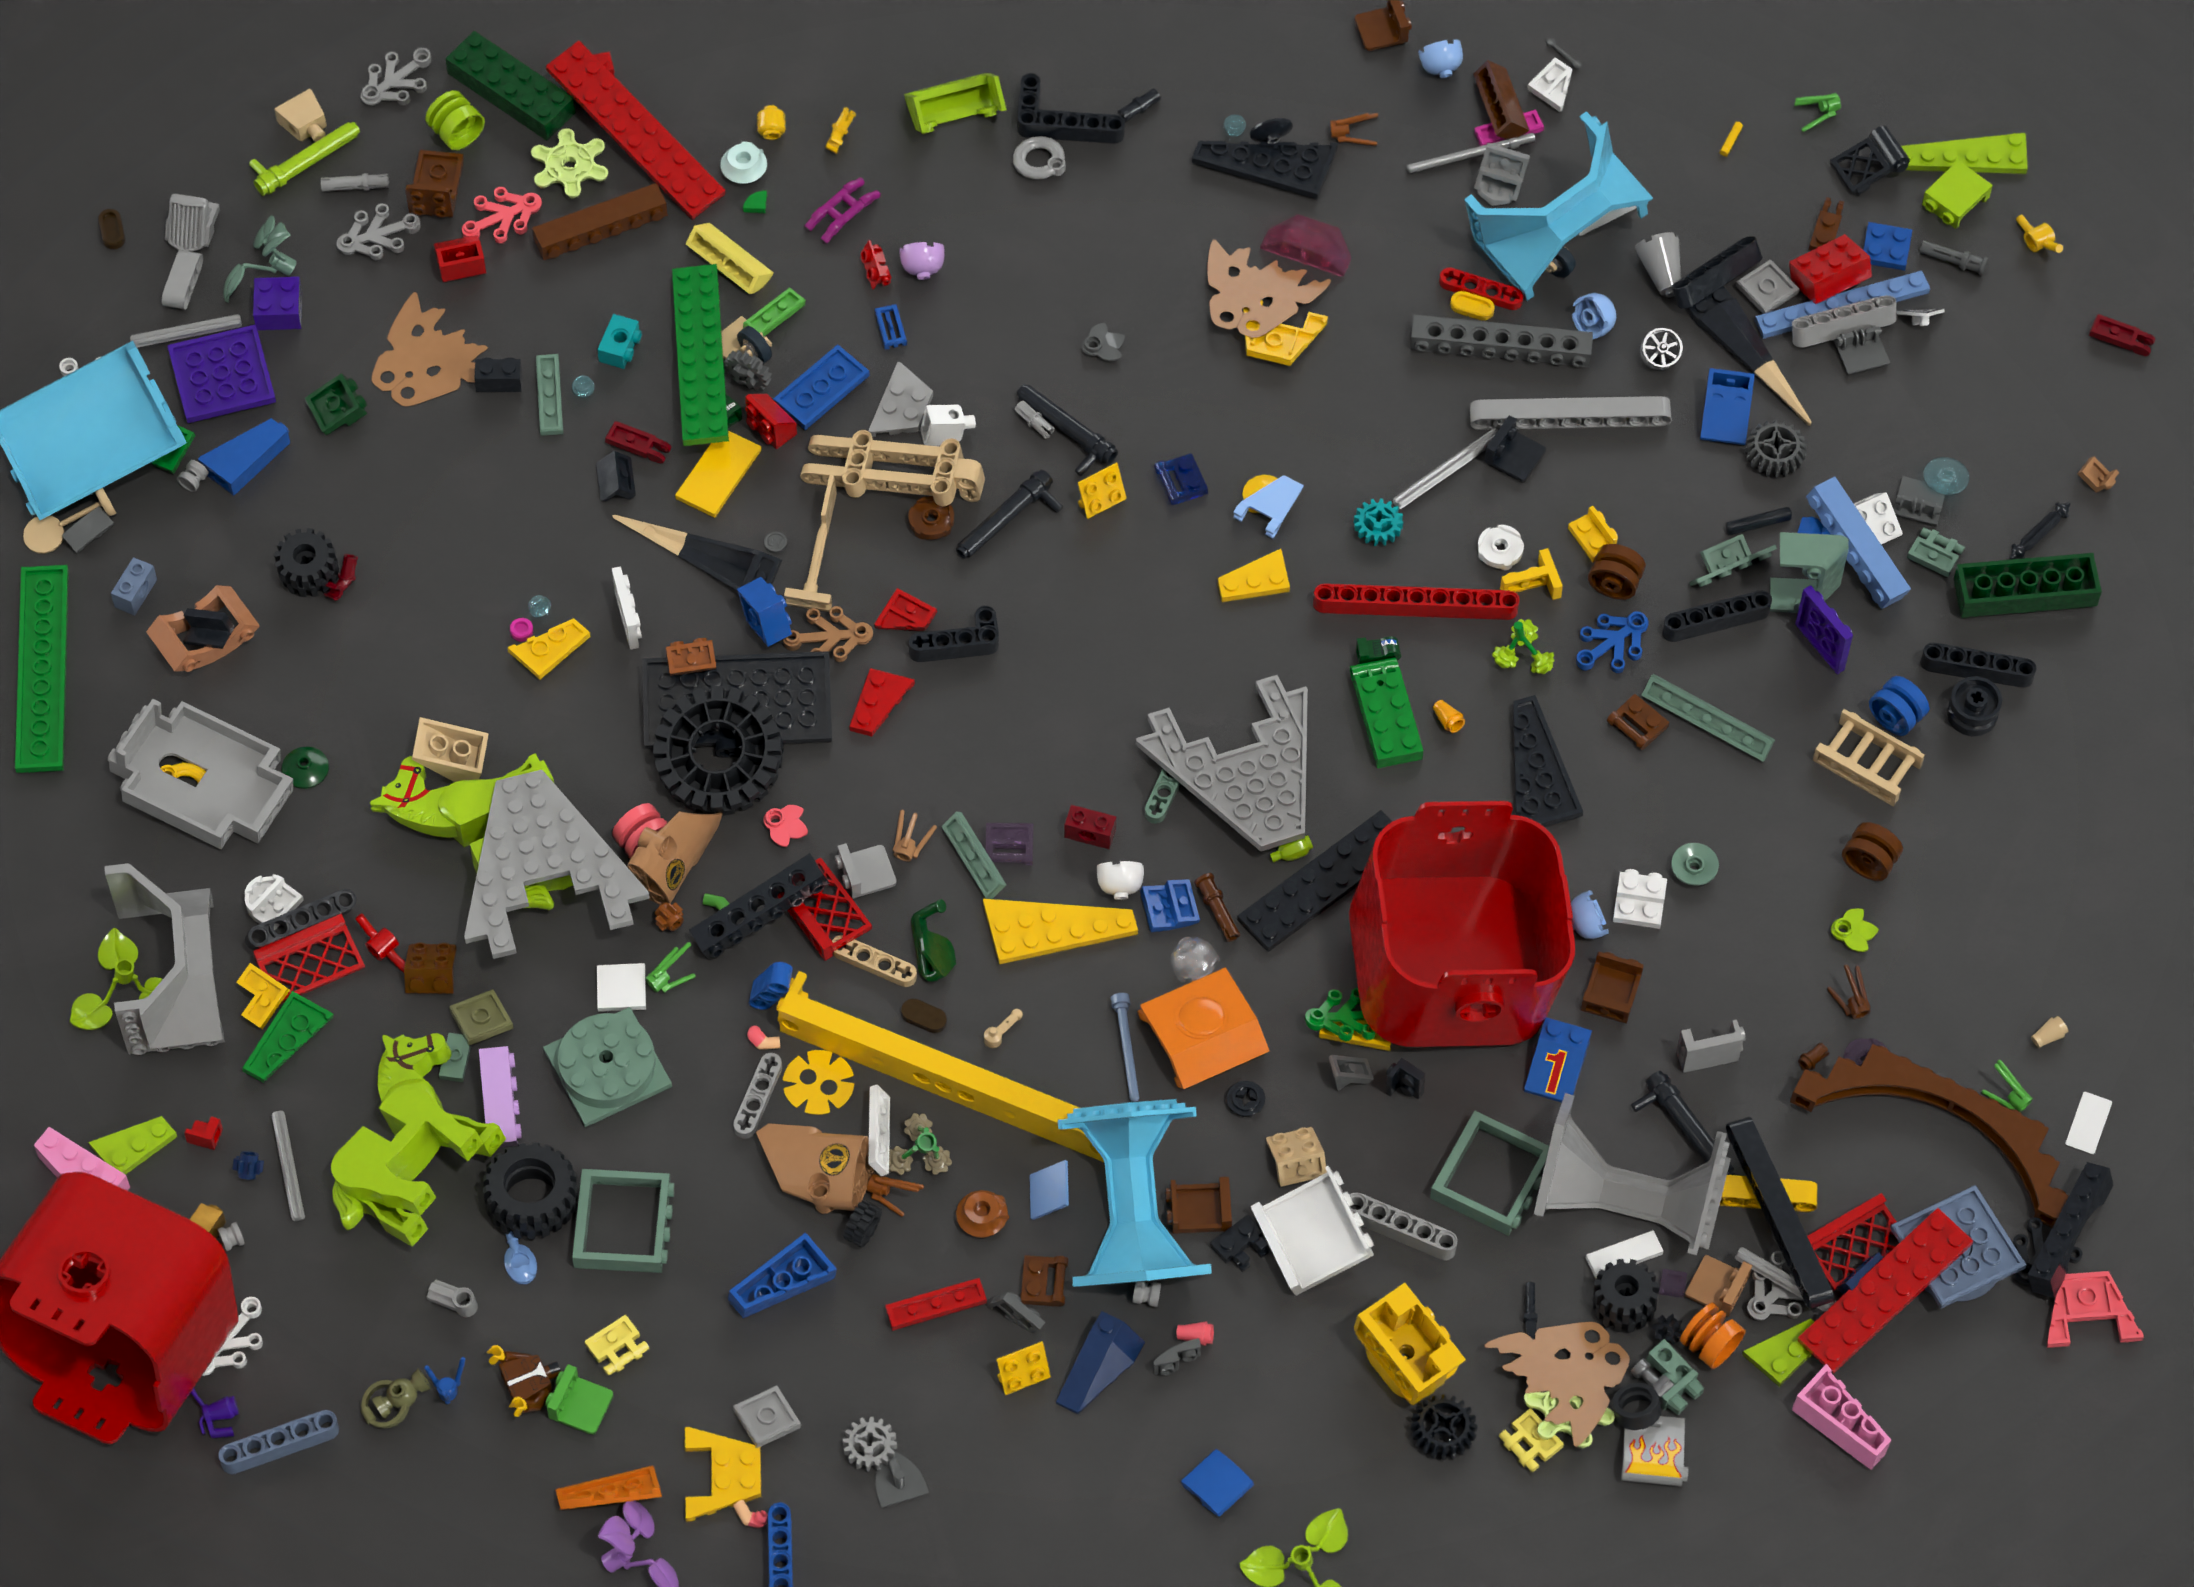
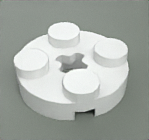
(1497, 558)

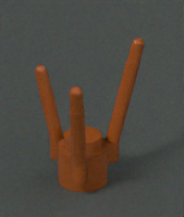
(1340, 128)
(882, 1185)

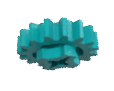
(1378, 522)

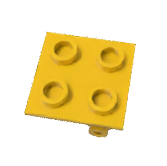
(1101, 490)
(1023, 1368)

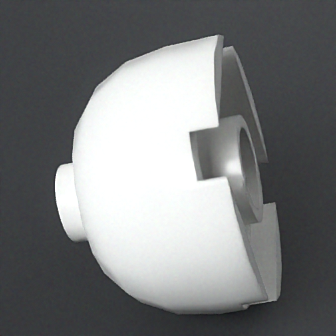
(1120, 878)

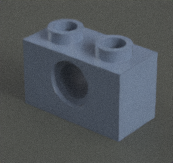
(134, 586)

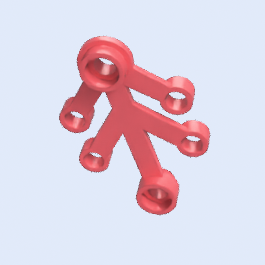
(504, 213)

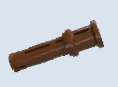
(1213, 898)

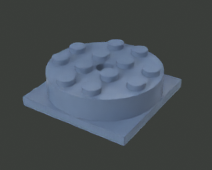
(1983, 1263)

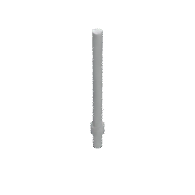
(1473, 152)

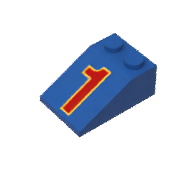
(1557, 1060)

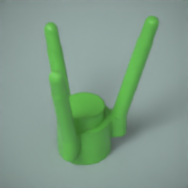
(1827, 103)
(659, 977)
(2018, 1097)

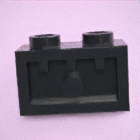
(1407, 1077)

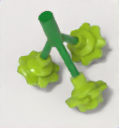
(1525, 634)

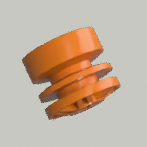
(1708, 1332)

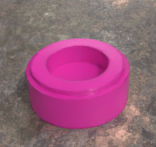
(521, 629)

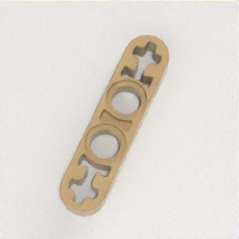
(876, 957)

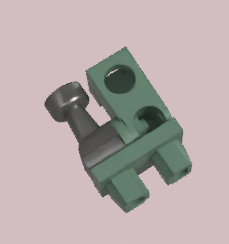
(1675, 1379)

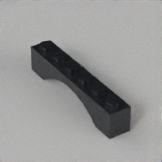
(2053, 1259)

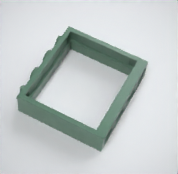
(1472, 1209)
(622, 1262)

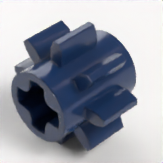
(248, 1165)

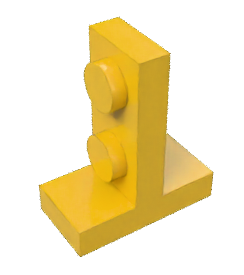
(1535, 577)

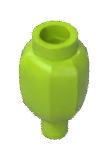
(1292, 850)

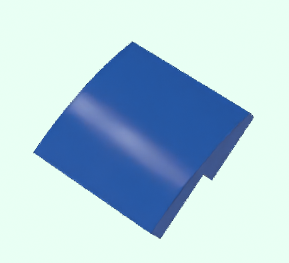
(1169, 905)
(1217, 1482)

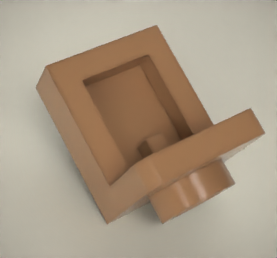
(2097, 475)

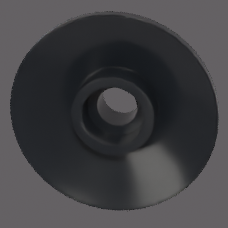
(1271, 130)

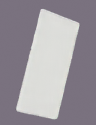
(2088, 1122)

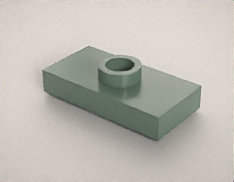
(456, 1066)

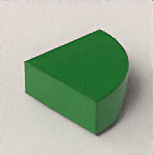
(756, 203)

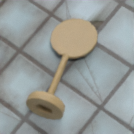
(46, 534)

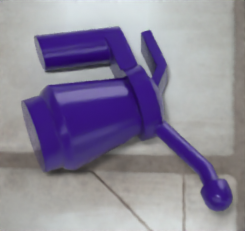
(222, 1409)

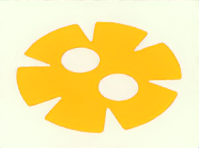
(819, 1063)

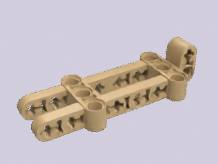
(962, 473)

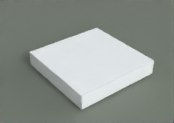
(621, 987)

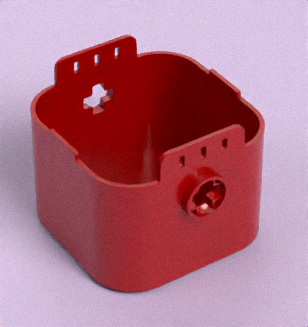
(1461, 928)
(115, 1284)

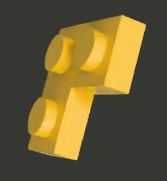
(267, 994)

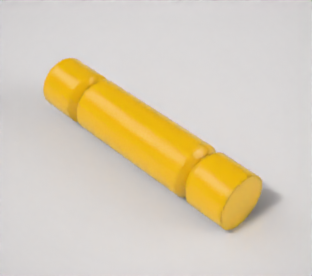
(1731, 139)

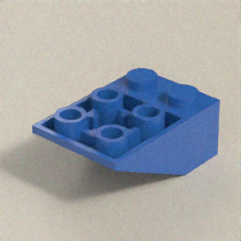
(1727, 406)

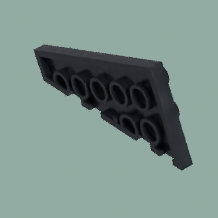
(1541, 778)

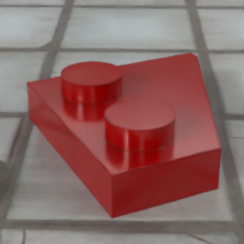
(905, 613)

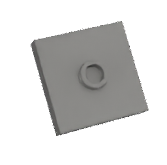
(1767, 287)
(766, 1416)

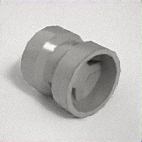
(192, 475)
(1145, 1292)

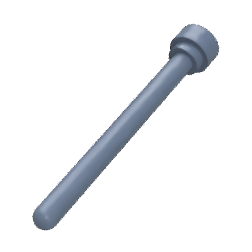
(1120, 1003)

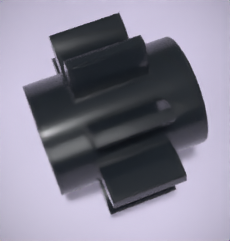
(1673, 1327)

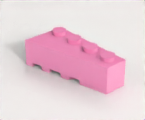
(1841, 1419)

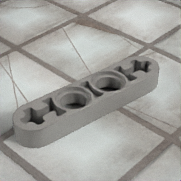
(760, 1096)

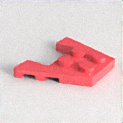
(2087, 1299)

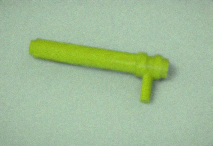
(279, 175)

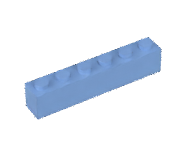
(1865, 551)

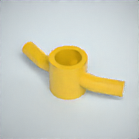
(2038, 237)

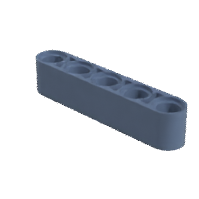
(269, 1451)

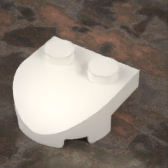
(270, 898)

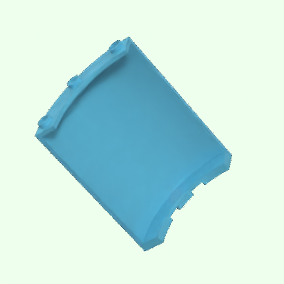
(87, 430)

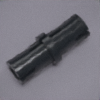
(1139, 104)

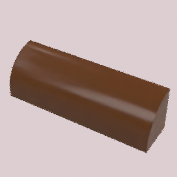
(1501, 101)

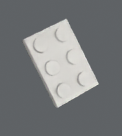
(626, 606)

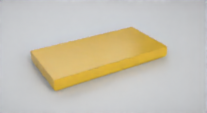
(718, 474)

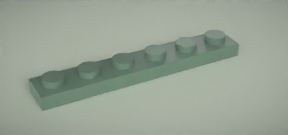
(1708, 717)

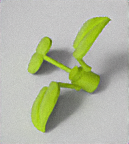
(114, 953)
(1267, 1562)

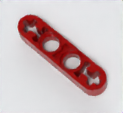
(1482, 285)

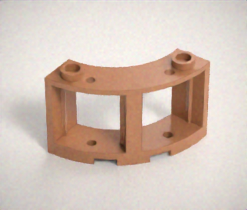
(165, 628)

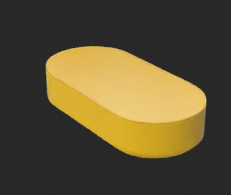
(1472, 305)

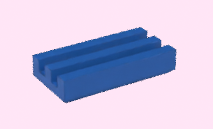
(894, 341)

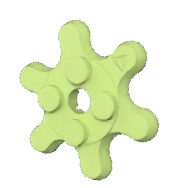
(571, 151)
(1546, 1404)

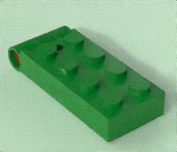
(1386, 712)

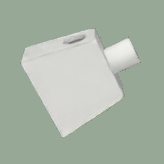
(944, 423)

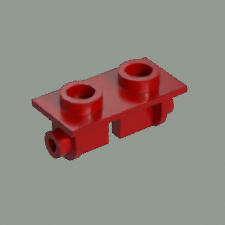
(872, 257)

